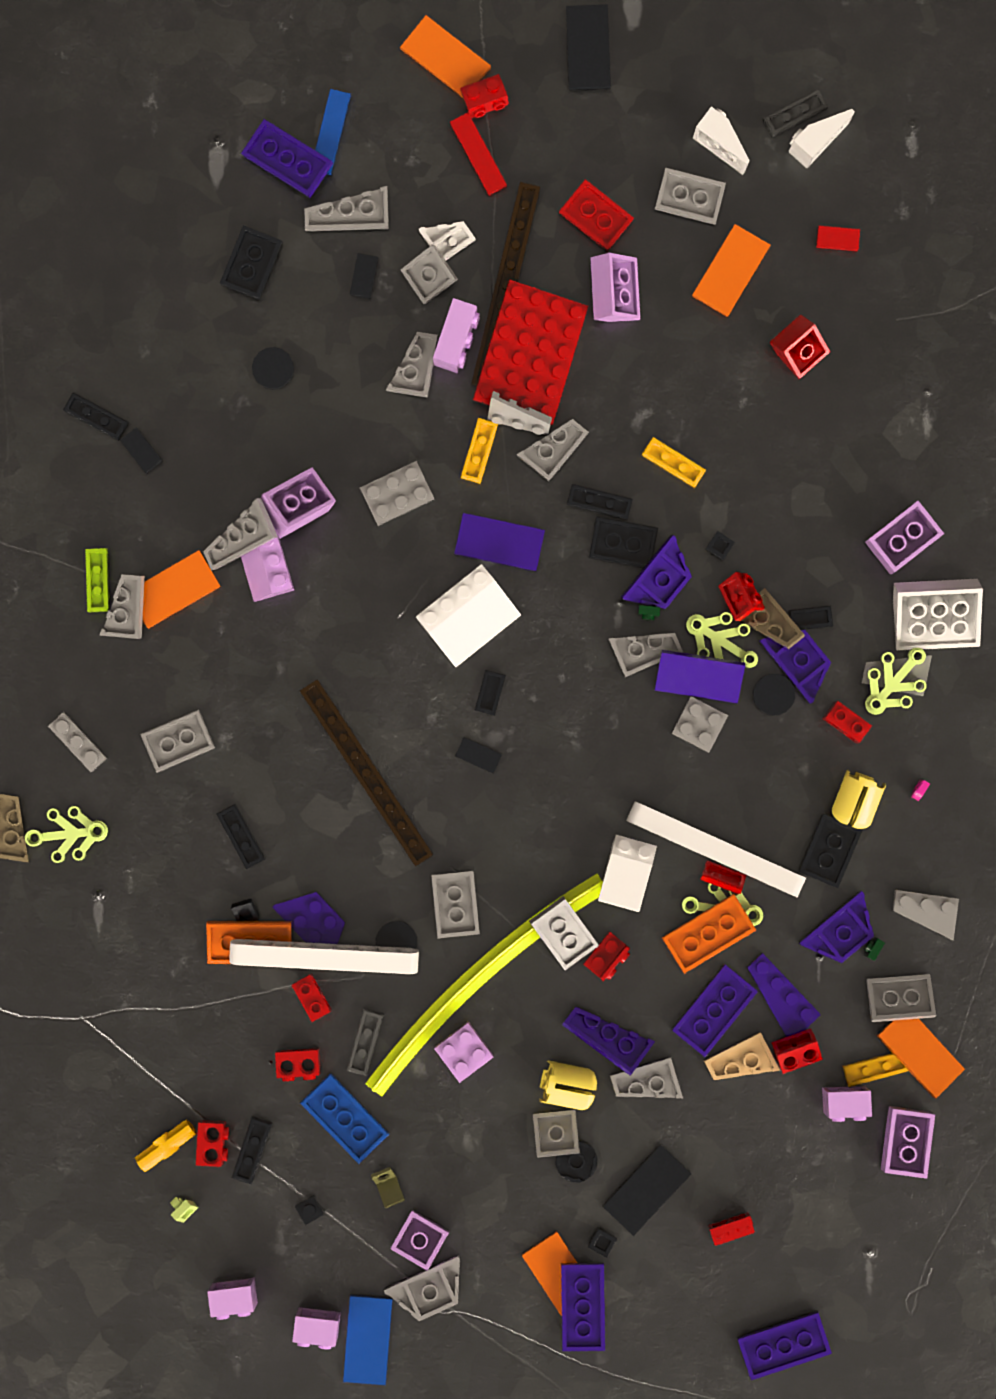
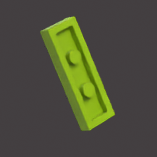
(97, 580)

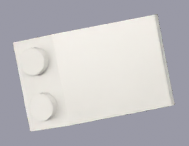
(719, 137)
(816, 137)
(627, 873)

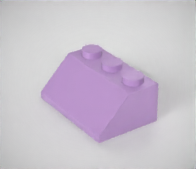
(615, 288)
(267, 571)

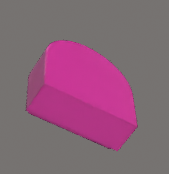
(920, 789)

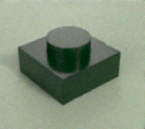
(648, 612)
(873, 948)

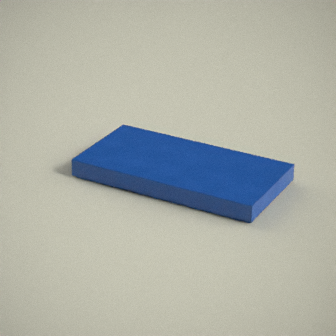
(344, 1118)
(367, 1340)

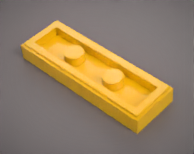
(479, 450)
(673, 462)
(872, 1069)

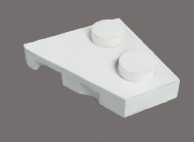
(448, 238)

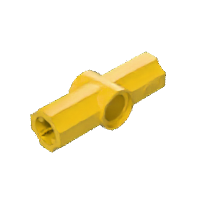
(165, 1145)

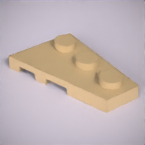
(741, 1059)

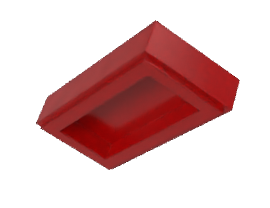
(838, 238)
(723, 877)

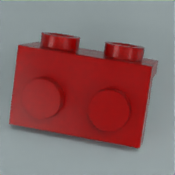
(485, 96)

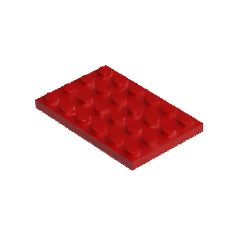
(531, 349)

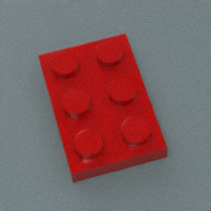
(596, 215)

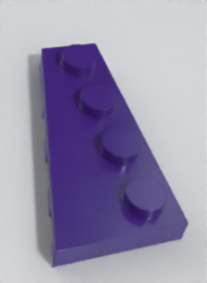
(785, 1001)
(614, 1043)

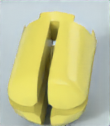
(857, 793)
(570, 1076)

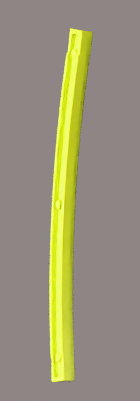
(467, 985)

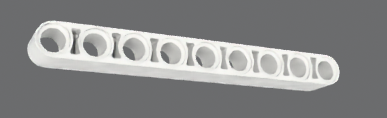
(716, 849)
(324, 956)

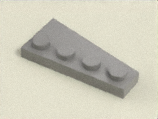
(351, 213)
(242, 536)

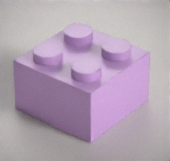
(464, 1051)
(847, 1103)
(420, 1240)
(232, 1298)
(316, 1328)

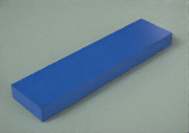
(332, 125)

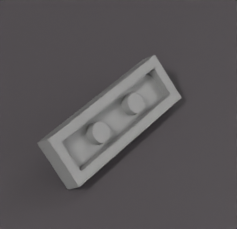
(77, 742)

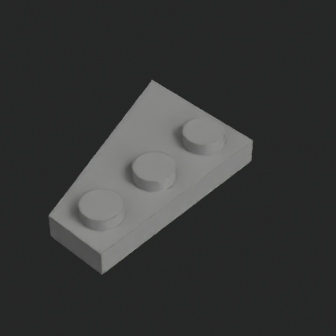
(416, 369)
(552, 451)
(126, 612)
(642, 651)
(919, 671)
(649, 1080)

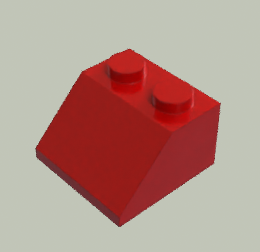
(800, 346)

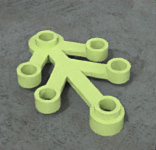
(719, 638)
(893, 684)
(70, 833)
(721, 896)

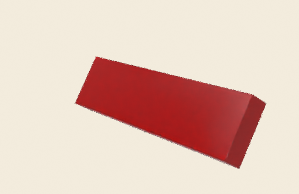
(478, 154)

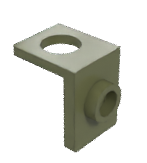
(388, 1187)

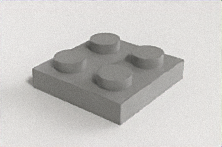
(429, 274)
(699, 724)
(556, 1133)

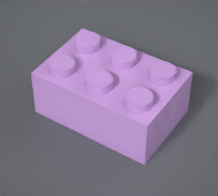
(456, 336)
(297, 502)
(904, 537)
(907, 1142)

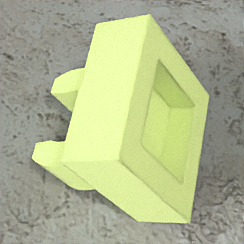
(183, 1208)

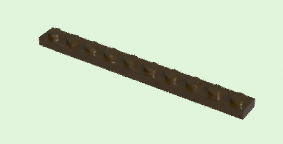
(510, 262)
(366, 772)

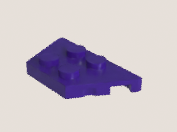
(660, 578)
(802, 663)
(312, 918)
(842, 932)

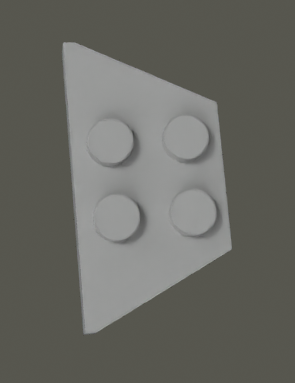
(428, 1290)

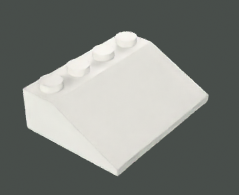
(937, 614)
(468, 615)

